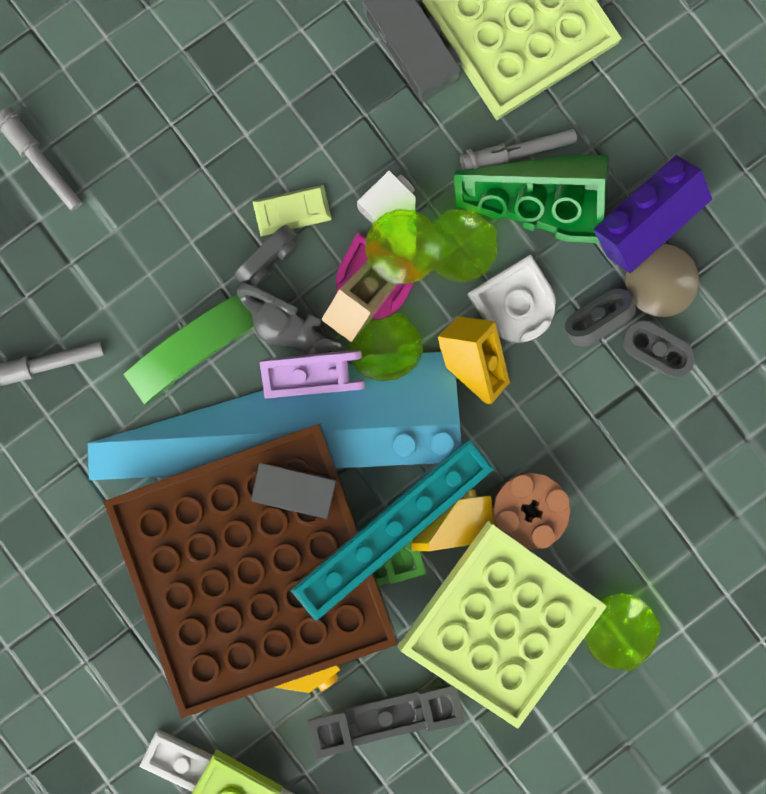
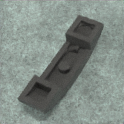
(385, 718)

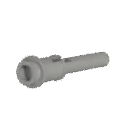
(27, 147)
(502, 155)
(24, 369)

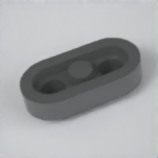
(278, 246)
(600, 317)
(658, 346)

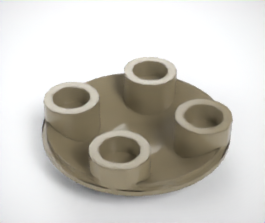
(664, 282)

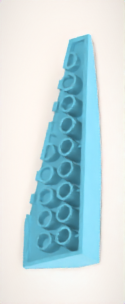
(374, 426)

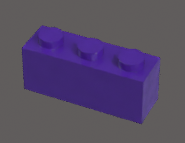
(653, 213)

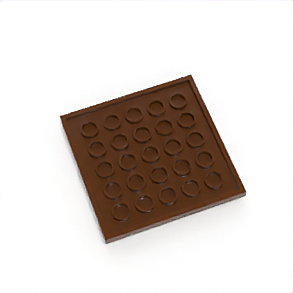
(221, 571)

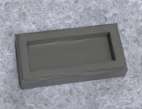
(294, 490)

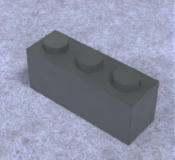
(414, 45)

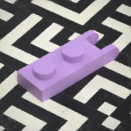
(309, 374)

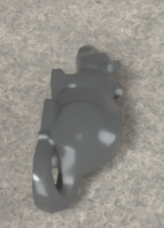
(280, 326)

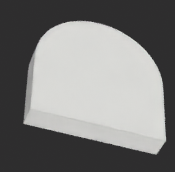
(517, 301)

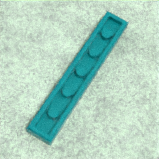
(391, 530)

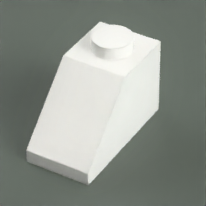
(387, 195)

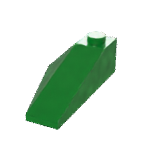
(549, 194)

